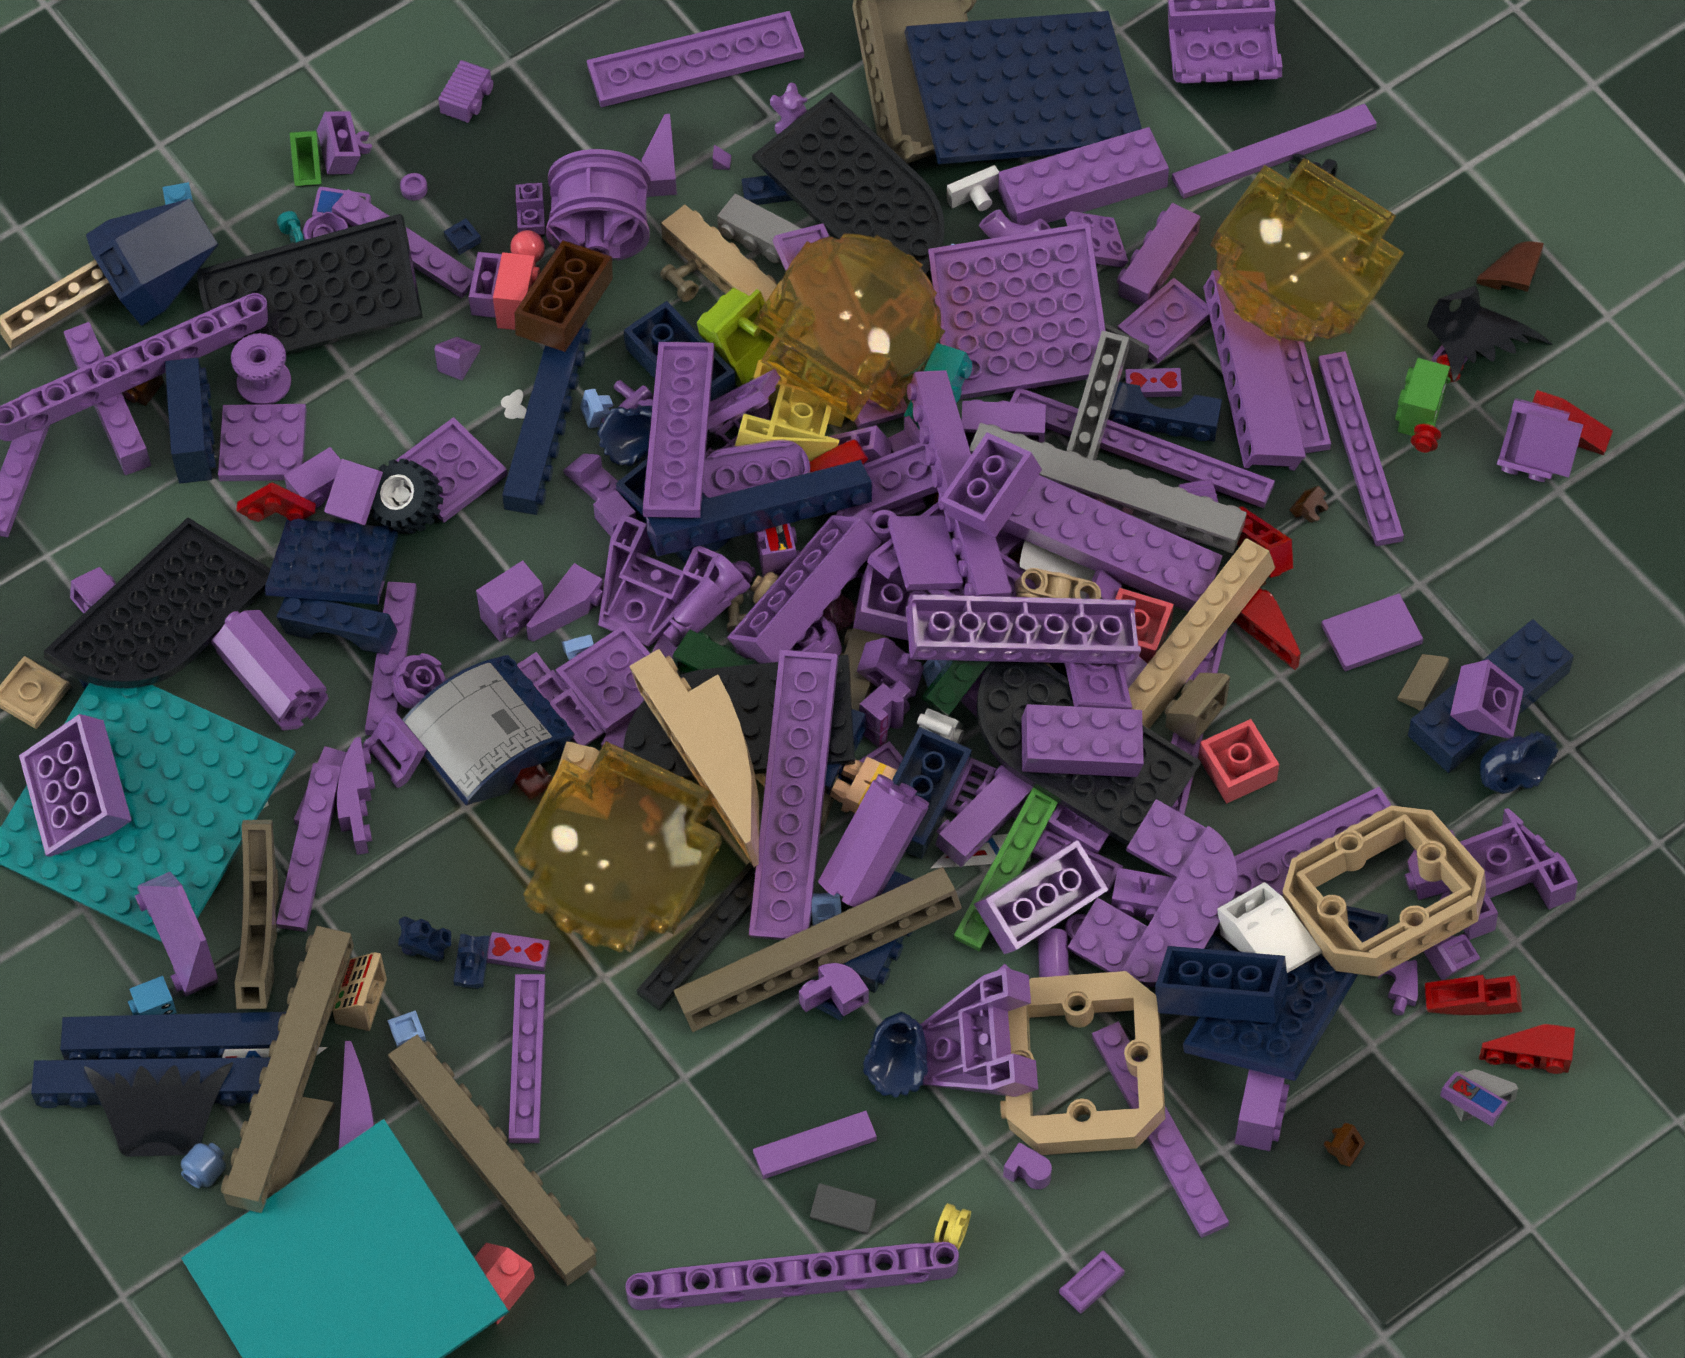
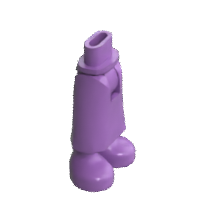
(707, 601)

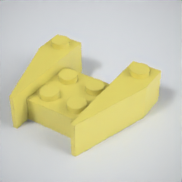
(795, 418)

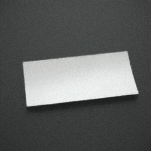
(1037, 557)

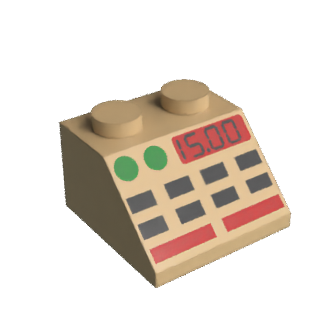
(360, 992)

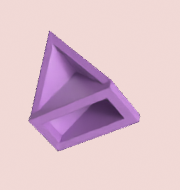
(1451, 955)

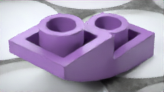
(530, 207)

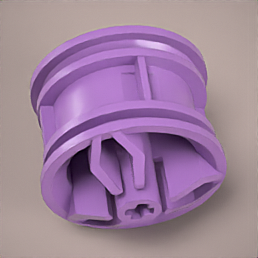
(599, 202)

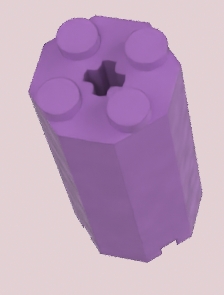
(270, 668)
(874, 841)

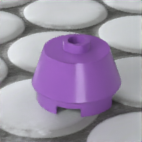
(820, 638)
(415, 678)

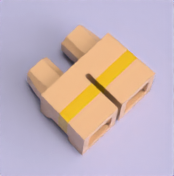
(863, 775)

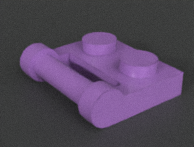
(400, 742)

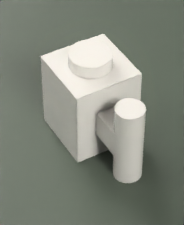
(941, 725)

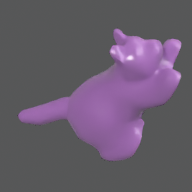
(788, 106)

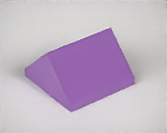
(353, 492)

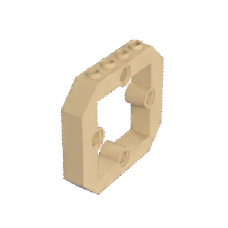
(1438, 857)
(1104, 1128)

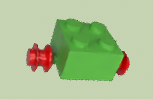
(1422, 401)

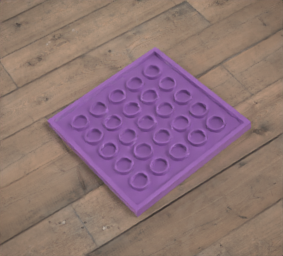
(1021, 307)

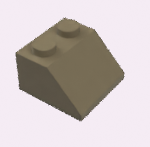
(1198, 705)

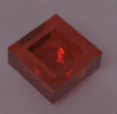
(533, 780)

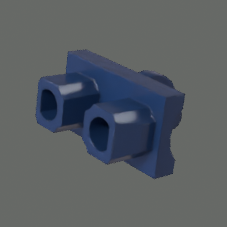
(423, 939)
(471, 961)

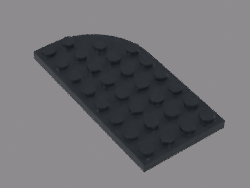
(853, 180)
(324, 284)
(160, 611)
(753, 697)
(1107, 802)

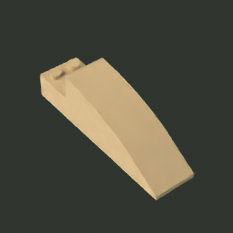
(709, 741)

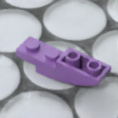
(353, 793)

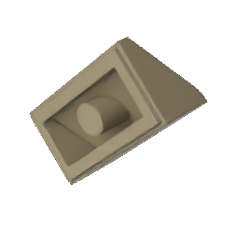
(1423, 681)

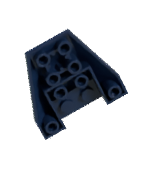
(152, 255)

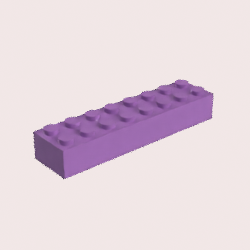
(1113, 541)

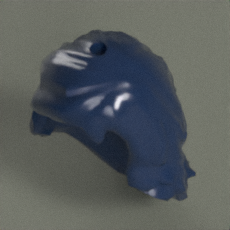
(626, 434)
(1518, 762)
(897, 1056)

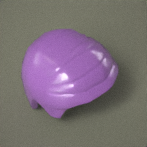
(323, 224)

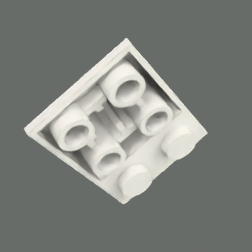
(1266, 925)

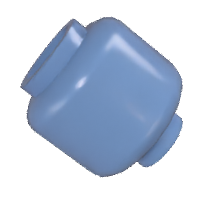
(203, 1165)

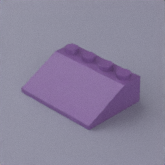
(74, 785)

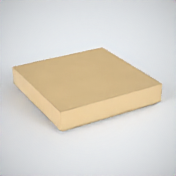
(31, 692)

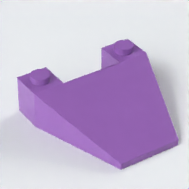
(644, 590)
(179, 932)
(971, 1038)

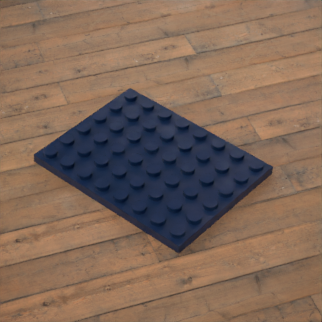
(1021, 85)

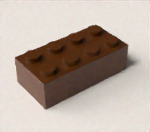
(563, 296)

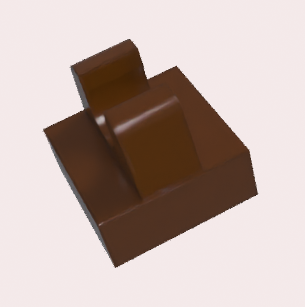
(1307, 502)
(1345, 1144)

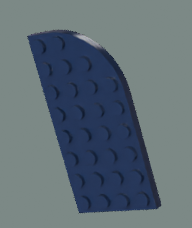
(1306, 1010)

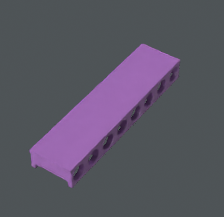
(1259, 382)
(1022, 629)

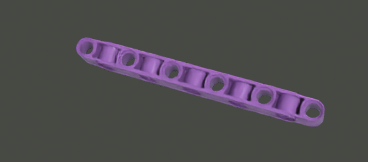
(131, 366)
(792, 1276)

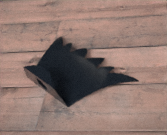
(1474, 329)
(159, 1117)

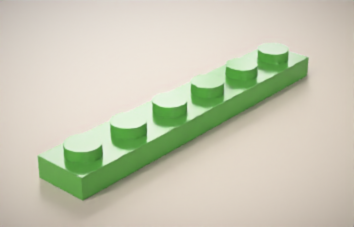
(1008, 862)

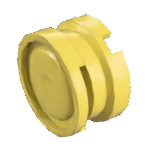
(952, 1225)

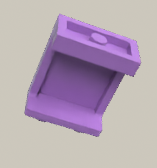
(1514, 434)

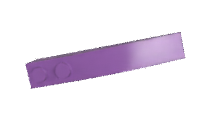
(355, 1104)

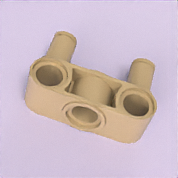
(1054, 585)

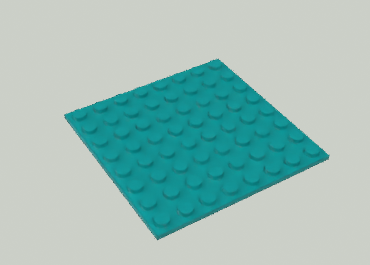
(186, 791)
(347, 1265)

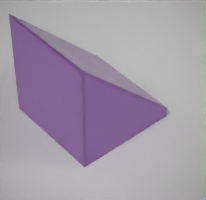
(721, 159)

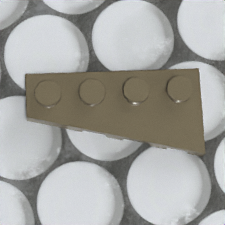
(305, 1129)

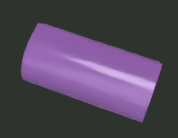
(1053, 953)

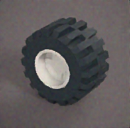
(406, 496)

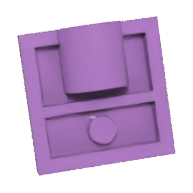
(1105, 237)

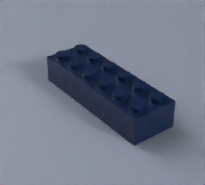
(1527, 657)

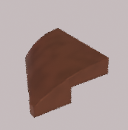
(1514, 268)

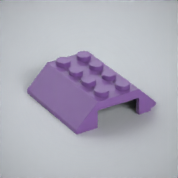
(1223, 40)

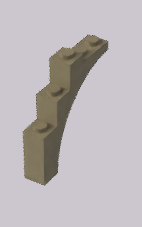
(259, 931)

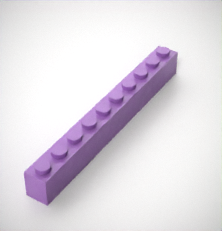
(946, 454)
(994, 804)

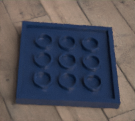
(331, 561)

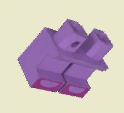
(884, 710)

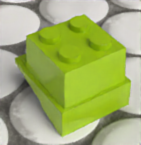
(734, 334)

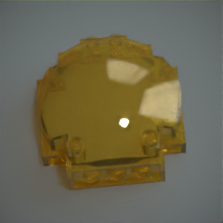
(1304, 254)
(851, 322)
(618, 849)

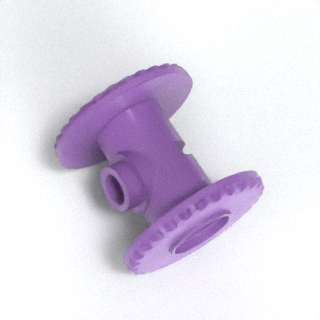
(261, 369)

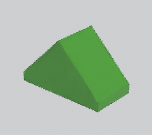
(306, 158)

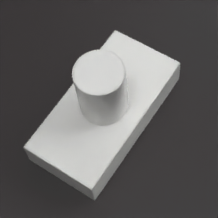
(974, 188)

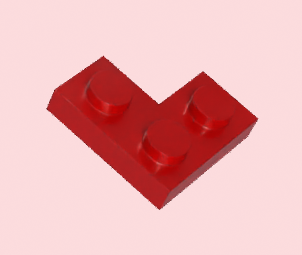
(274, 499)

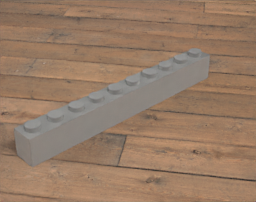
(1143, 498)

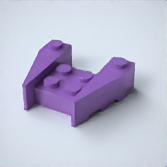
(1513, 859)

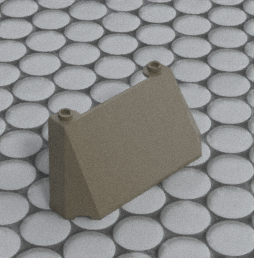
(890, 71)

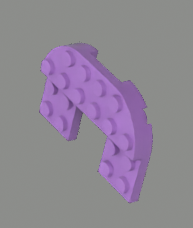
(1189, 912)

